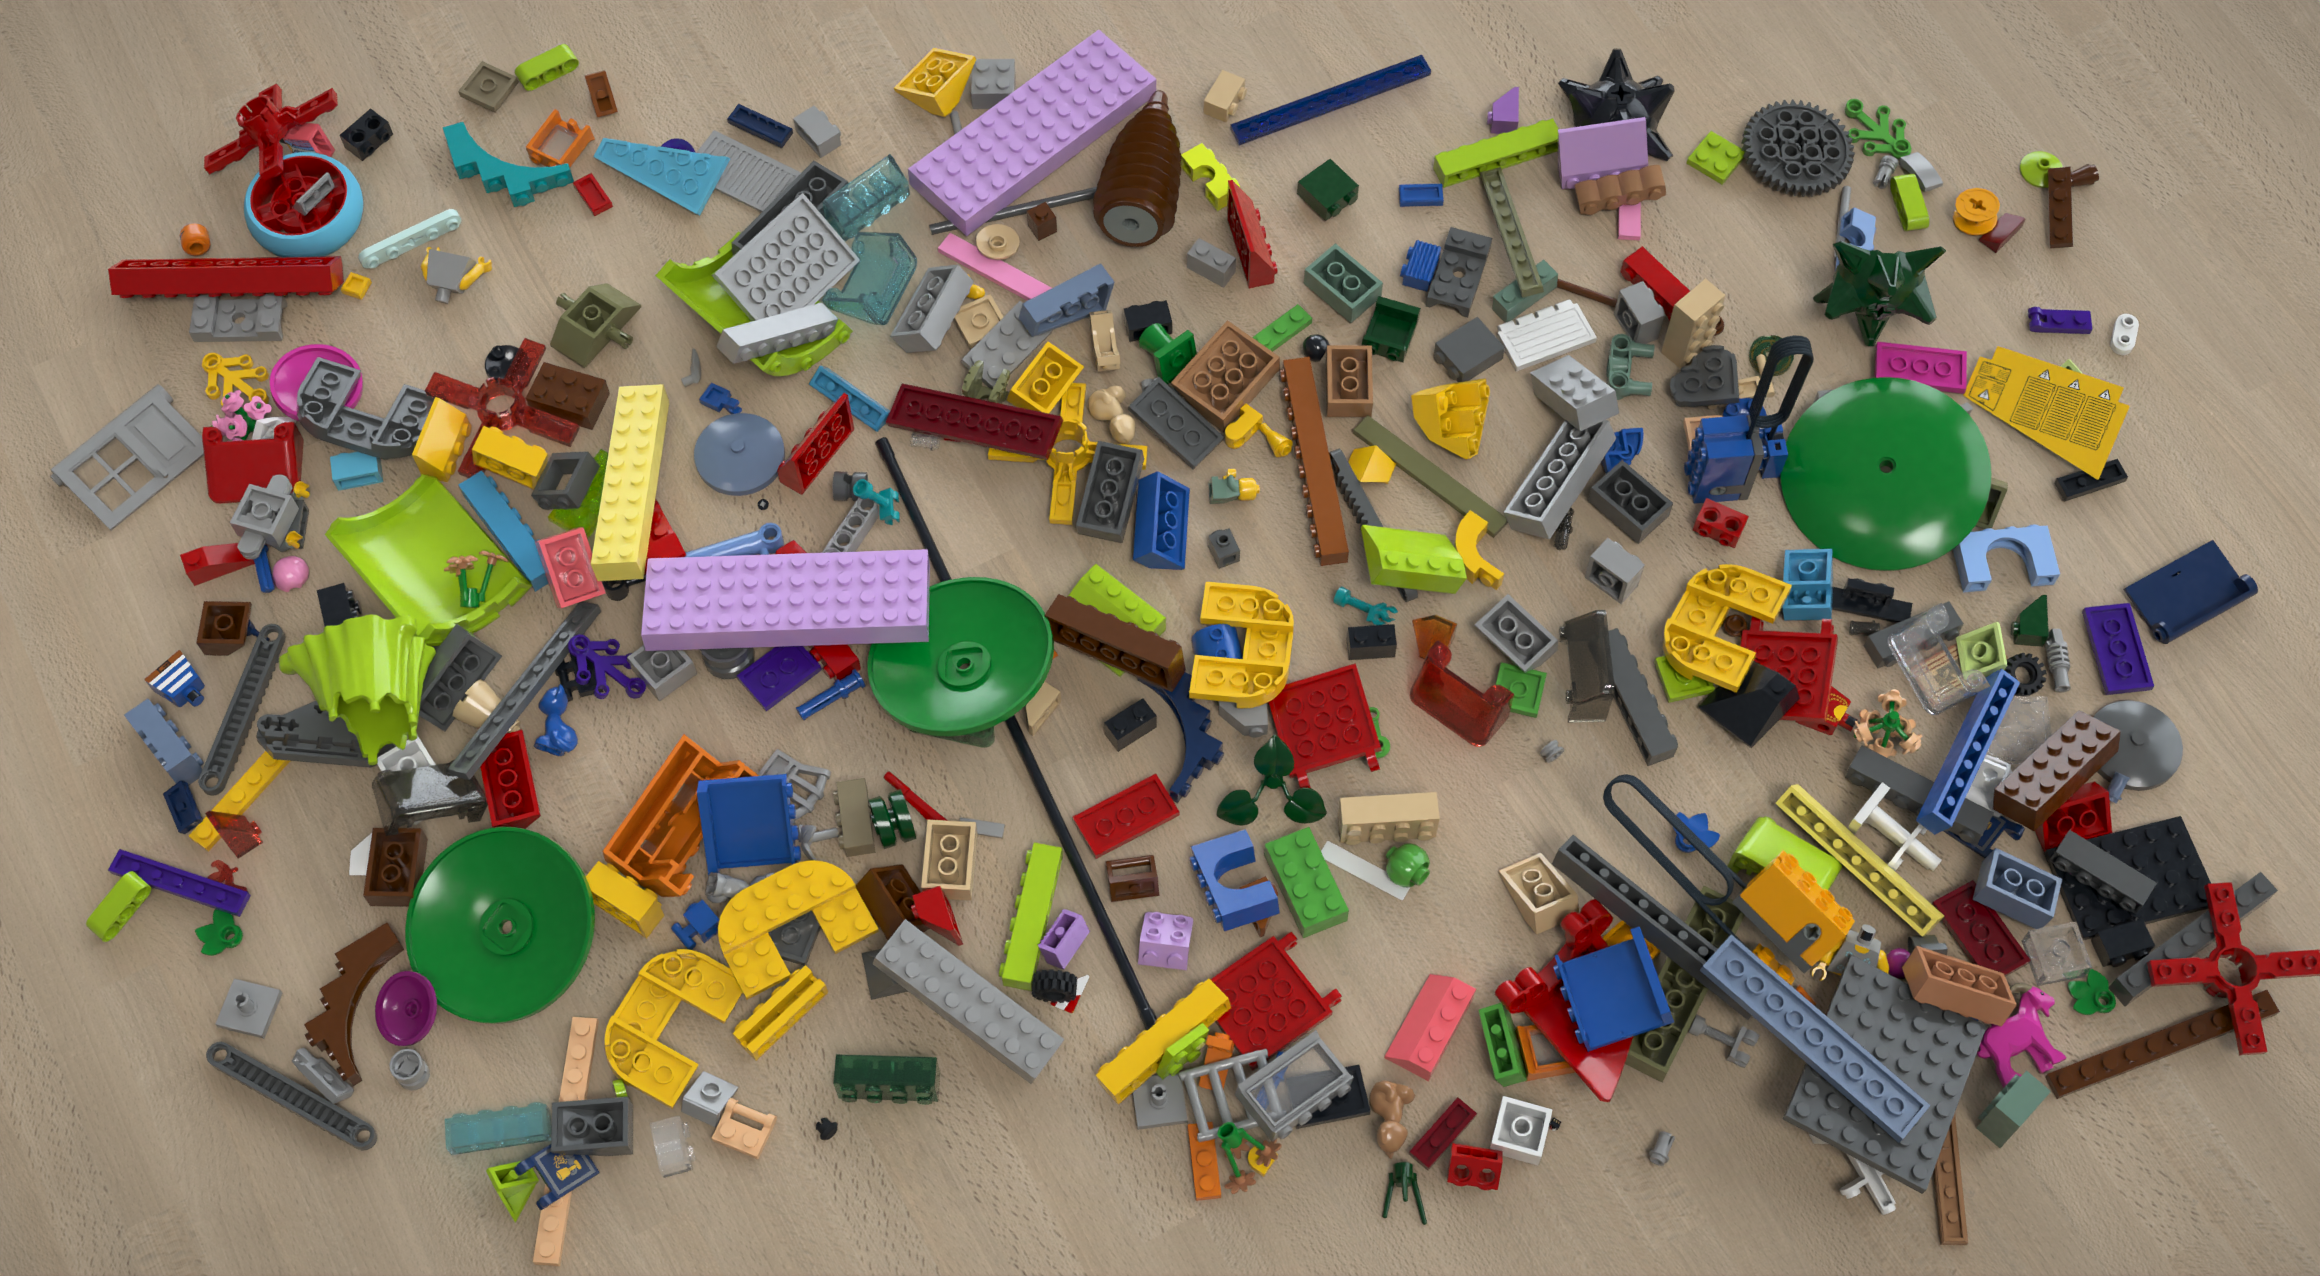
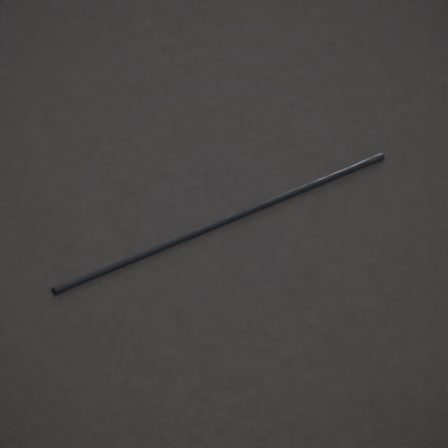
(1146, 1012)

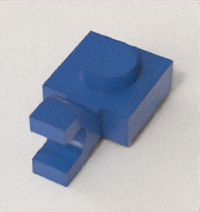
(718, 398)

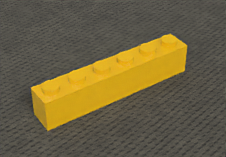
(1142, 1058)

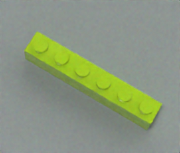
(1496, 152)
(1032, 916)

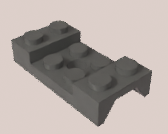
(1462, 253)

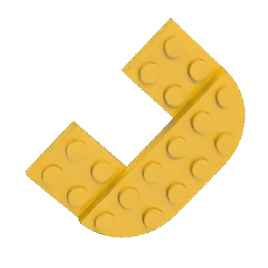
(1692, 629)
(1266, 649)
(778, 900)
(646, 1011)

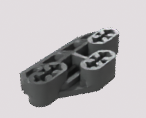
(305, 732)

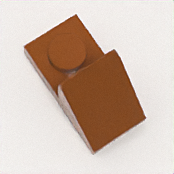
(601, 93)

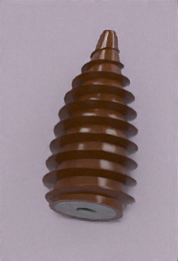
(1141, 178)

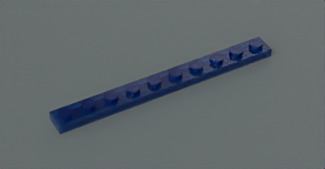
(1330, 99)

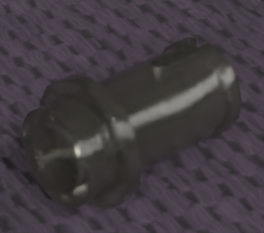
(1863, 628)

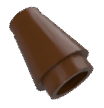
(2084, 176)

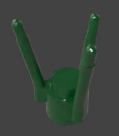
(1403, 1177)

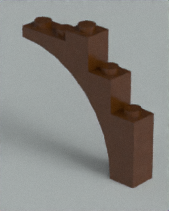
(358, 966)

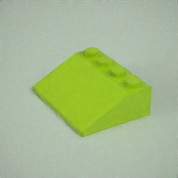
(1412, 560)
(1112, 597)

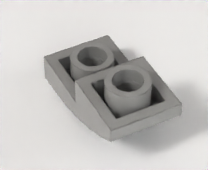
(1925, 173)

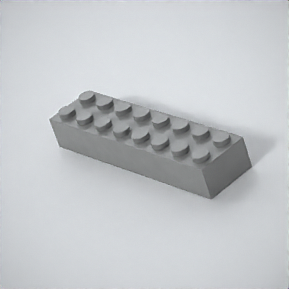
(968, 1001)

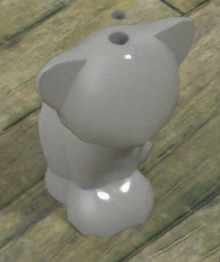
(722, 887)

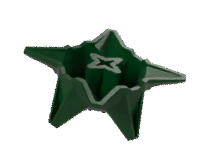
(1879, 287)

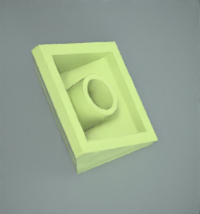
(1982, 650)

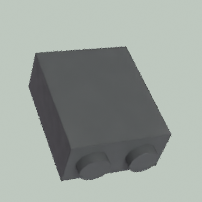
(1468, 351)

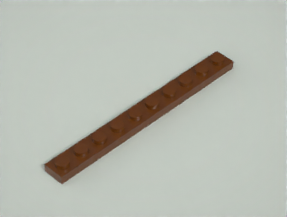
(2151, 1048)

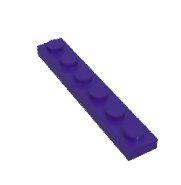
(181, 883)

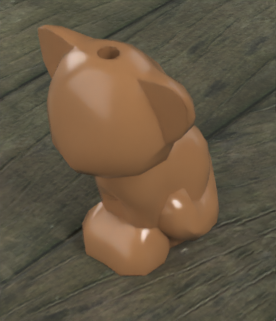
(1388, 1101)

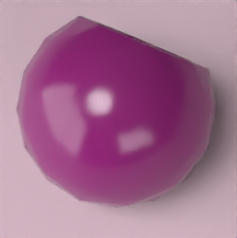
(1896, 960)

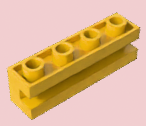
(780, 1012)

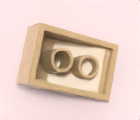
(1539, 892)

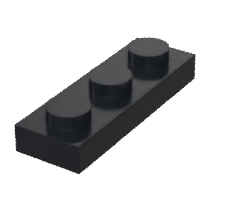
(2081, 483)

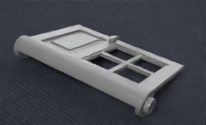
(154, 437)

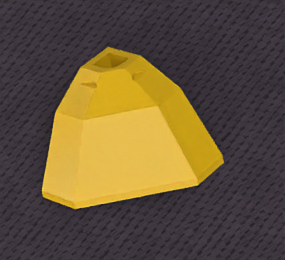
(1453, 415)

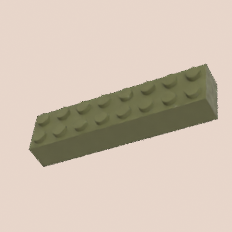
(1656, 1049)

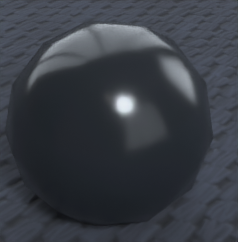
(1315, 347)

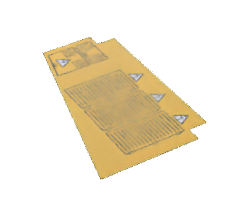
(2051, 405)

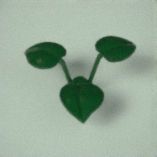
(1273, 762)

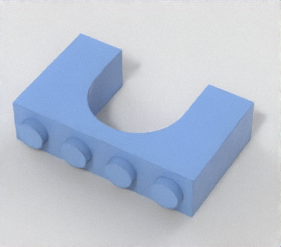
(2030, 543)

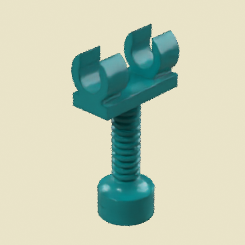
(864, 490)
(1344, 597)

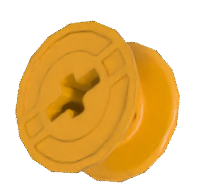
(1976, 211)

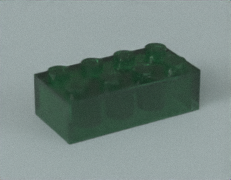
(887, 1078)

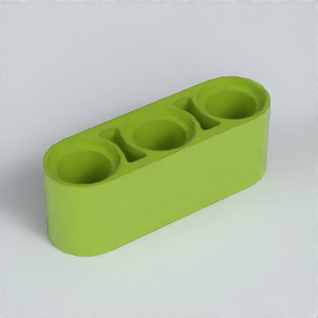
(546, 67)
(1909, 202)
(118, 906)

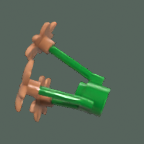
(469, 596)
(1233, 1142)

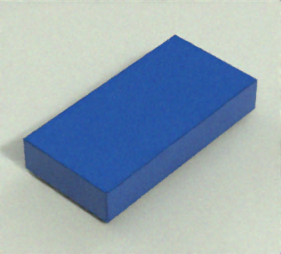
(1420, 195)

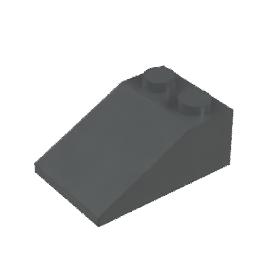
(593, 1127)

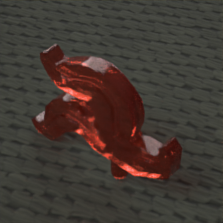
(225, 874)

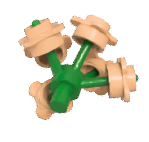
(1891, 723)

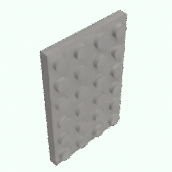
(787, 263)

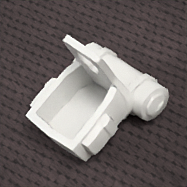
(1988, 777)

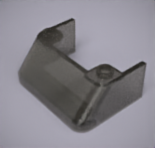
(1589, 667)

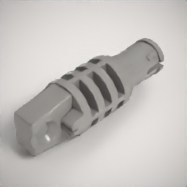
(2058, 660)

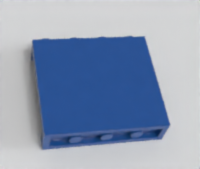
(748, 822)

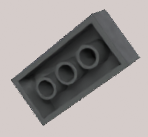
(1110, 492)

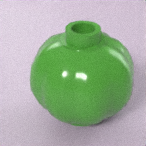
(1407, 864)

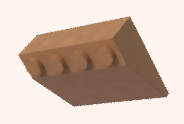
(1226, 375)

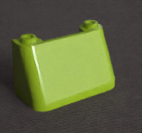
(1768, 840)

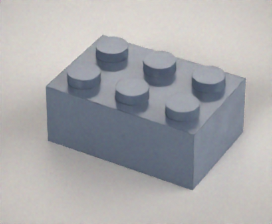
(2017, 889)

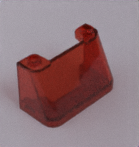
(1456, 702)

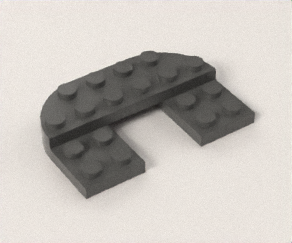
(326, 418)

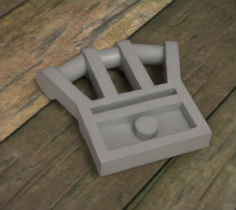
(783, 764)

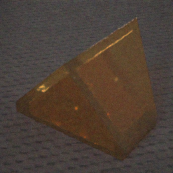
(1431, 629)

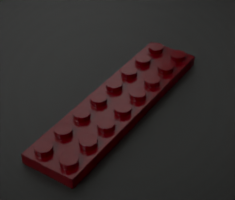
(975, 421)

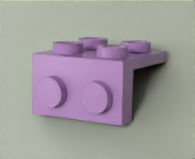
(1165, 940)

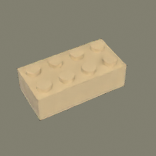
(1693, 323)
(1388, 818)

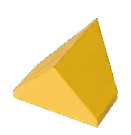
(1371, 464)

